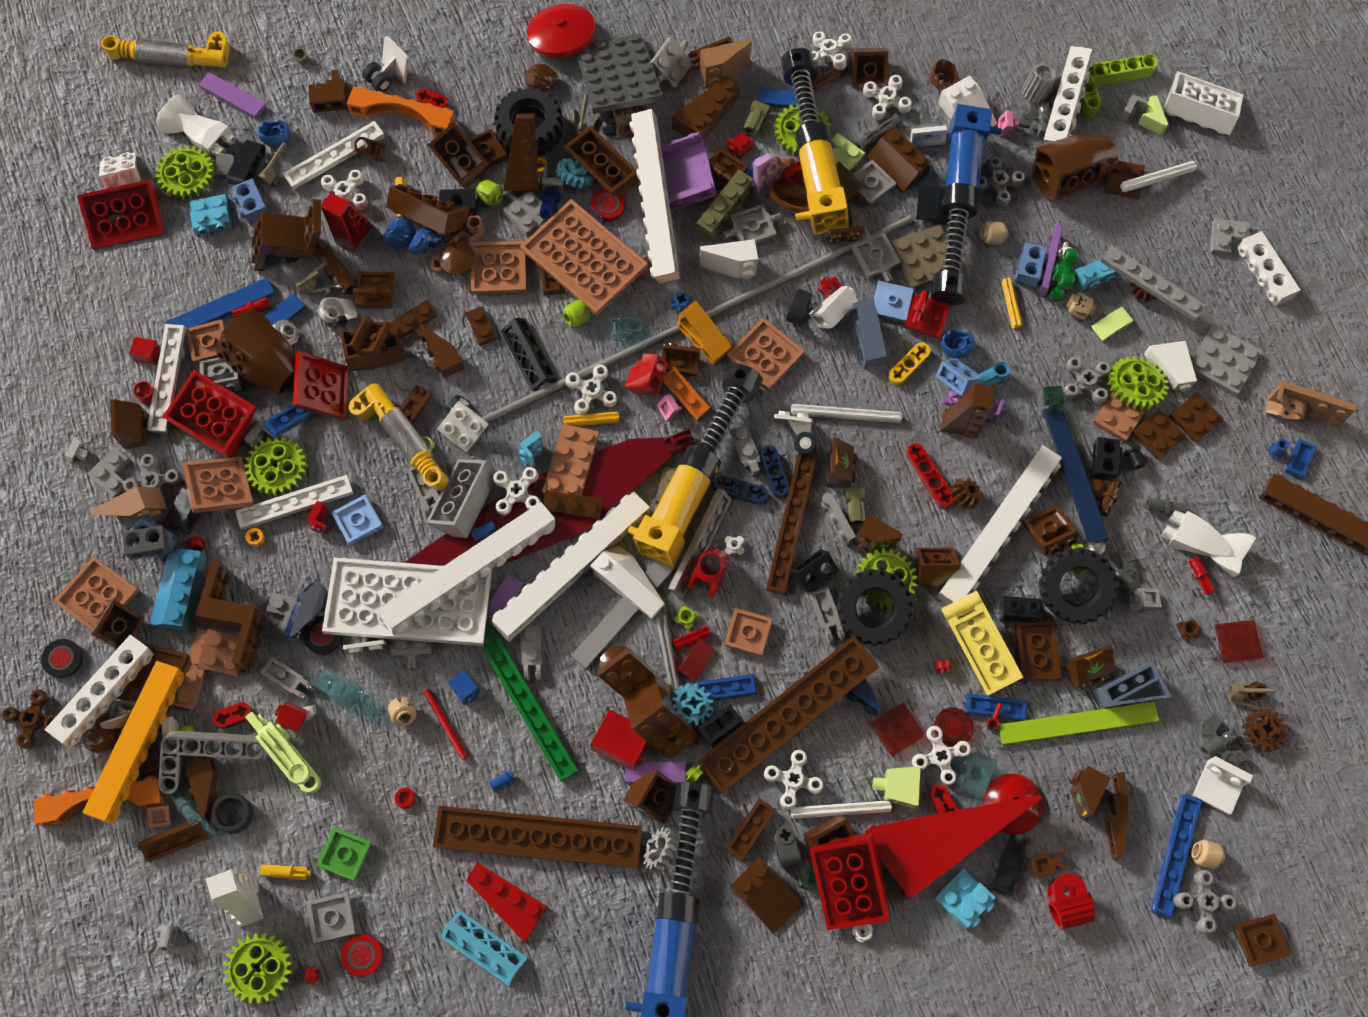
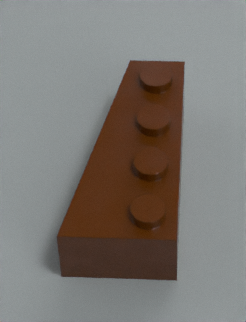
(707, 109)
(522, 165)
(426, 209)
(969, 412)

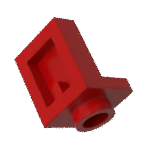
(740, 145)
(829, 285)
(317, 515)

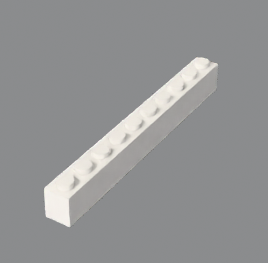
(655, 197)
(1000, 526)
(569, 567)
(466, 568)

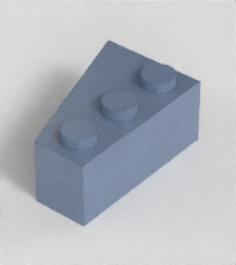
(867, 333)
(1134, 686)

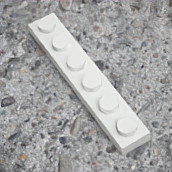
(330, 156)
(166, 377)
(294, 502)

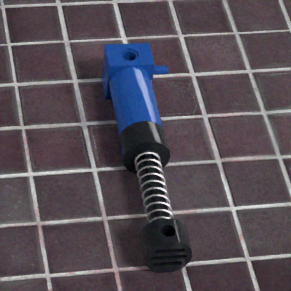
(960, 201)
(676, 913)

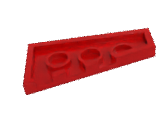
(512, 904)

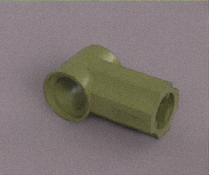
(758, 113)
(855, 500)

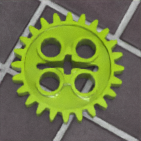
(785, 120)
(194, 160)
(1138, 383)
(268, 452)
(892, 563)
(244, 956)

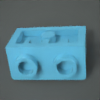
(1094, 275)
(531, 448)

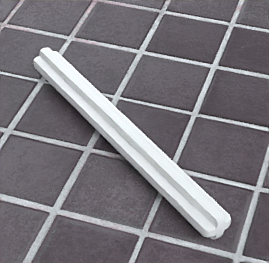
(847, 413)

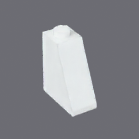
(834, 307)
(1175, 363)

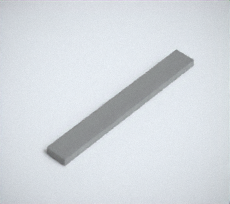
(619, 617)

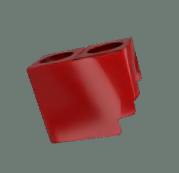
(647, 375)

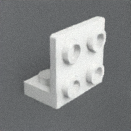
(119, 170)
(1221, 784)

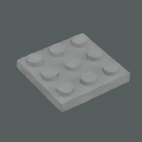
(1225, 360)

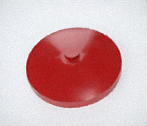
(561, 30)

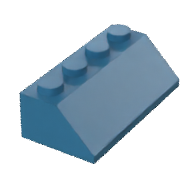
(178, 590)

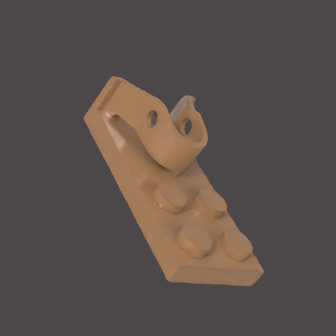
(1303, 401)

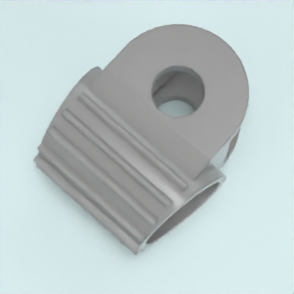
(1040, 89)

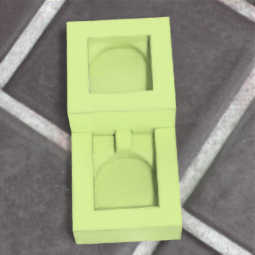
(1112, 323)

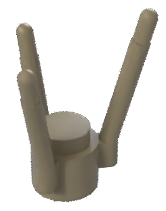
(576, 130)
(268, 175)
(307, 283)
(1239, 692)

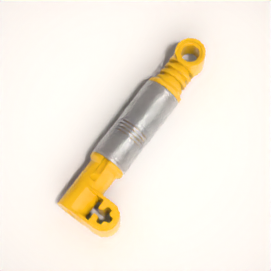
(170, 53)
(400, 431)

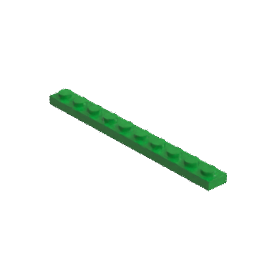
(527, 705)

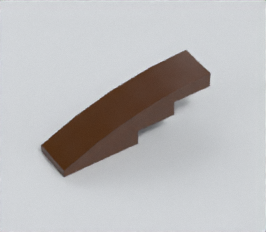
(1117, 822)

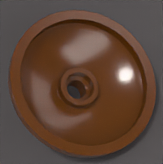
(789, 196)

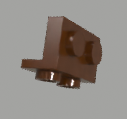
(370, 337)
(682, 358)

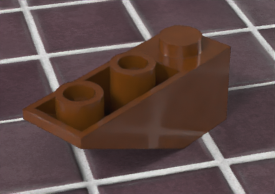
(445, 355)
(203, 781)

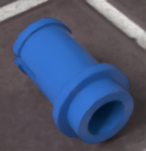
(1277, 450)
(483, 531)
(502, 781)

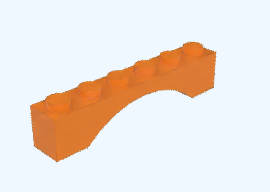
(369, 102)
(57, 809)

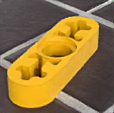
(907, 372)

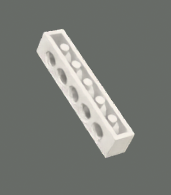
(1076, 58)
(88, 695)

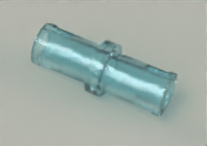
(185, 808)

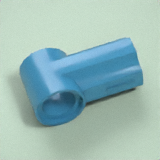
(991, 377)

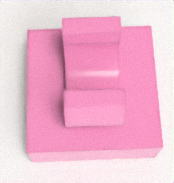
(1007, 122)
(668, 407)

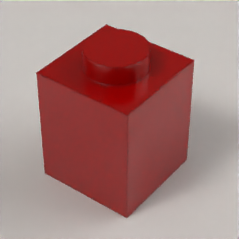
(145, 350)
(291, 716)

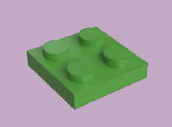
(344, 854)

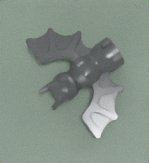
(1042, 117)
(1124, 575)
(1217, 744)

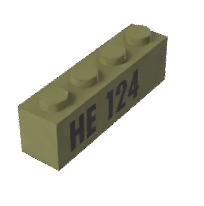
(725, 205)

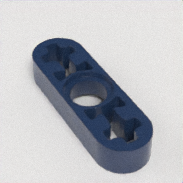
(773, 479)
(744, 497)

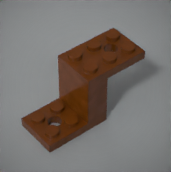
(286, 235)
(229, 615)
(648, 704)

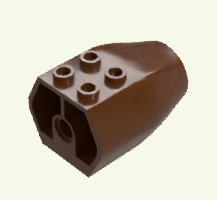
(1073, 164)
(258, 352)

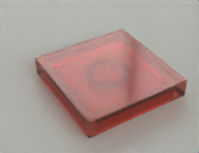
(1238, 641)
(897, 729)

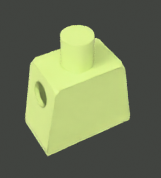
(900, 786)

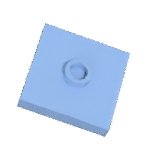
(892, 301)
(357, 520)

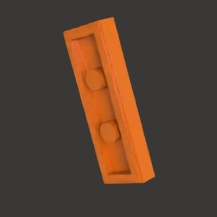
(686, 394)

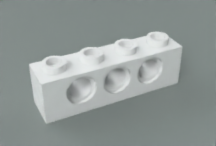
(1268, 259)

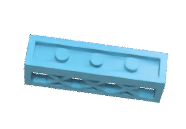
(480, 949)

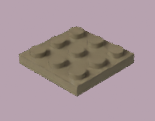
(921, 255)

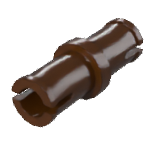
(1110, 497)

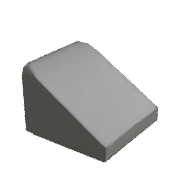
(224, 163)
(167, 936)

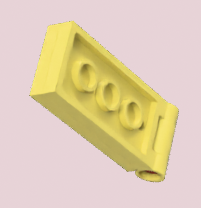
(982, 643)

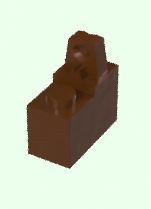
(328, 95)

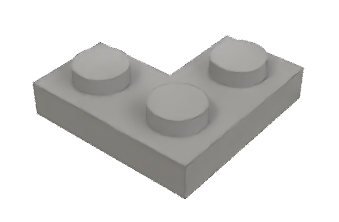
(1226, 230)
(106, 471)
(282, 606)

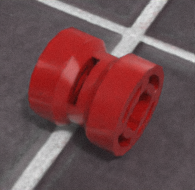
(144, 392)

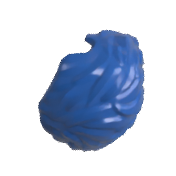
(273, 133)
(399, 233)
(423, 239)
(957, 344)

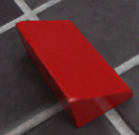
(696, 661)

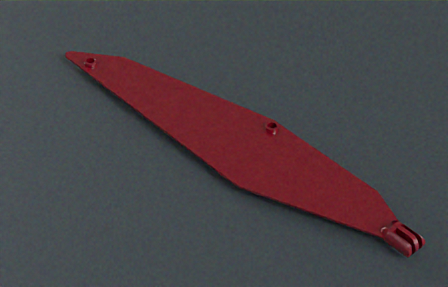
(611, 477)

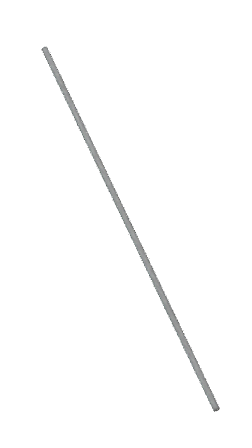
(714, 311)

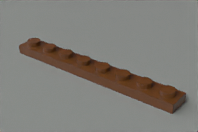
(791, 523)

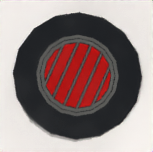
(317, 641)
(61, 658)

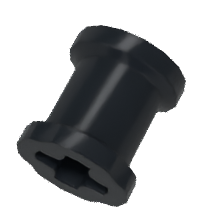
(1135, 457)

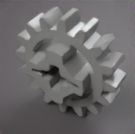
(660, 849)

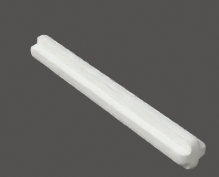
(1158, 176)
(841, 809)

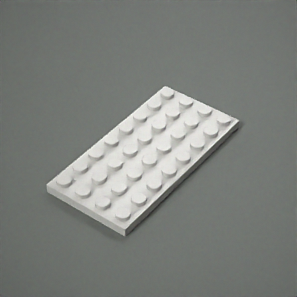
(367, 585)

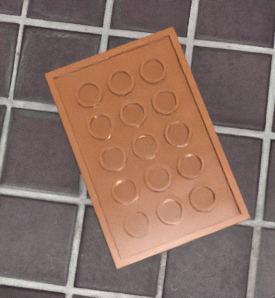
(584, 257)

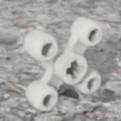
(830, 50)
(887, 97)
(345, 189)
(588, 396)
(511, 487)
(938, 746)
(795, 771)

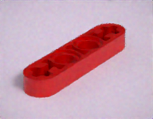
(926, 477)

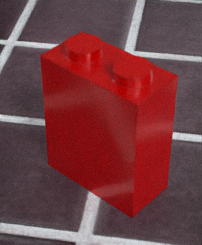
(619, 741)

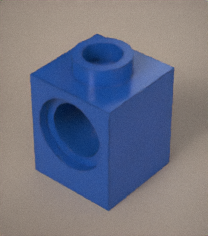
(464, 687)

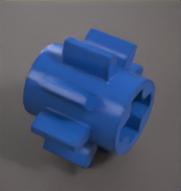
(676, 302)

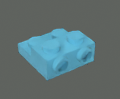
(210, 214)
(965, 899)

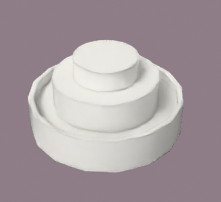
(288, 330)

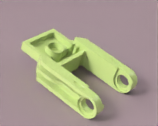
(283, 752)

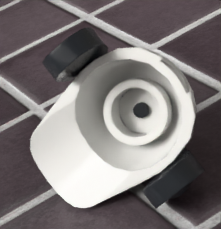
(336, 310)

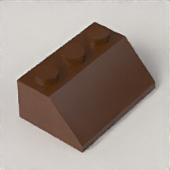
(900, 160)

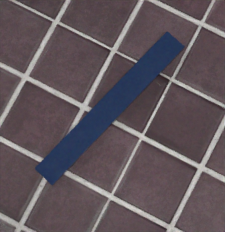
(1076, 477)

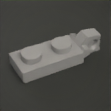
(745, 448)

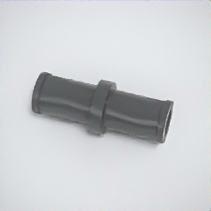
(1165, 506)

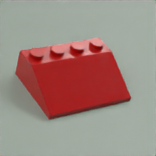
(139, 202)
(211, 414)
(850, 882)

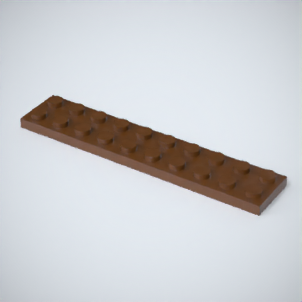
(788, 714)
(538, 837)

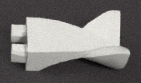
(205, 133)
(1201, 538)

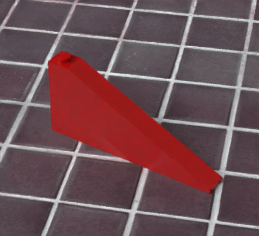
(928, 846)

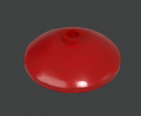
(1012, 786)

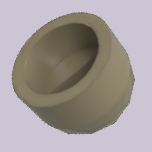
(299, 52)

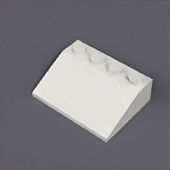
(1203, 103)

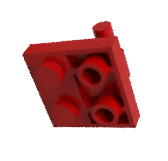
(927, 315)

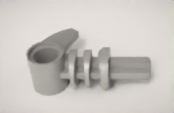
(119, 714)

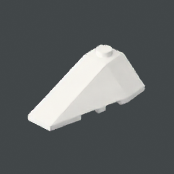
(625, 576)

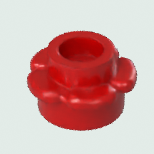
(195, 543)
(943, 665)
(312, 975)

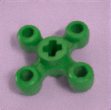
(1063, 274)

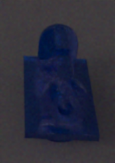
(551, 198)

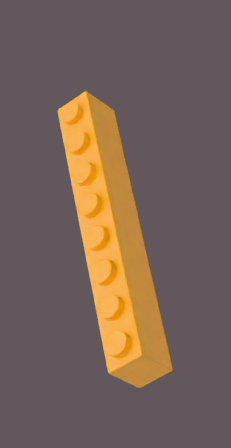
(134, 743)

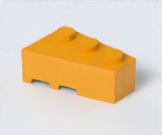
(703, 333)

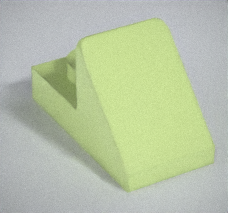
(1154, 117)

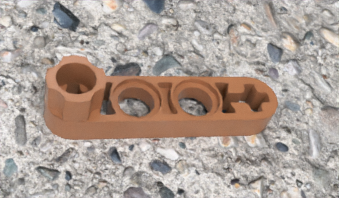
(474, 227)

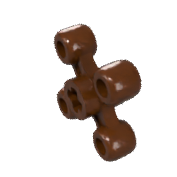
(25, 718)

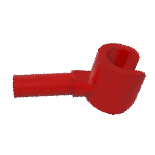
(995, 716)

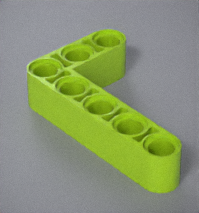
(1114, 72)

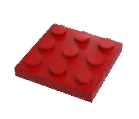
(320, 385)

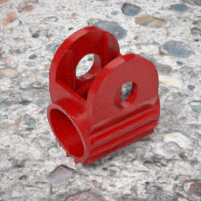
(704, 573)
(1071, 909)

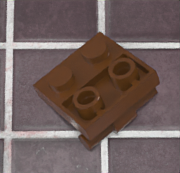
(724, 167)
(374, 289)

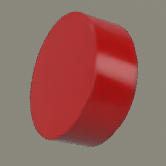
(405, 798)

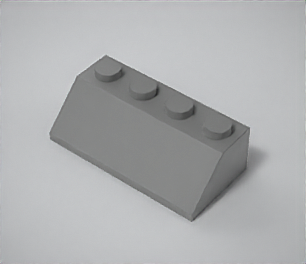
(462, 498)

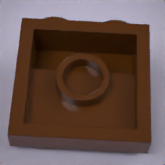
(1051, 530)

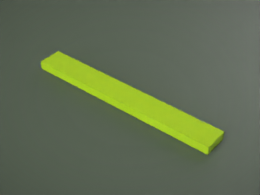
(1078, 723)

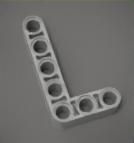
(204, 749)

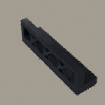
(531, 347)

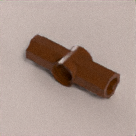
(335, 269)

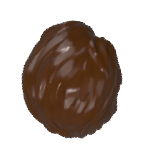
(943, 74)
(540, 77)
(99, 739)

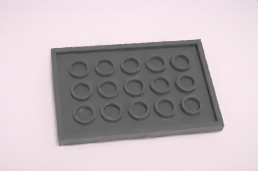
(618, 74)

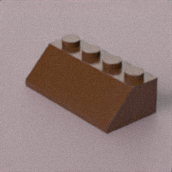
(603, 162)

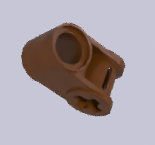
(372, 148)

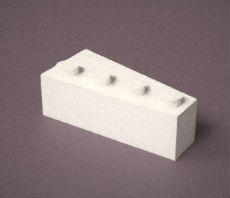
(236, 896)

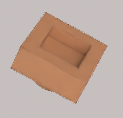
(159, 815)

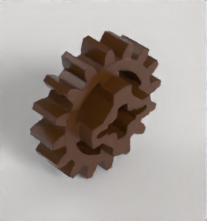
(1258, 735)

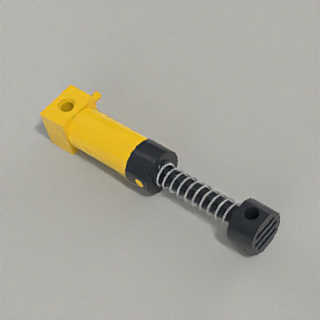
(815, 148)
(662, 534)

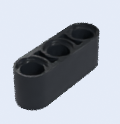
(246, 162)

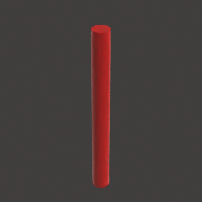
(445, 724)

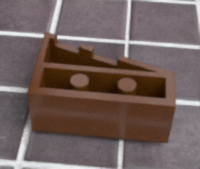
(390, 352)

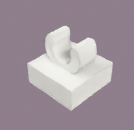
(75, 451)

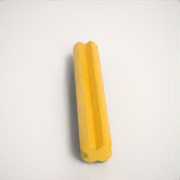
(1011, 302)
(592, 419)

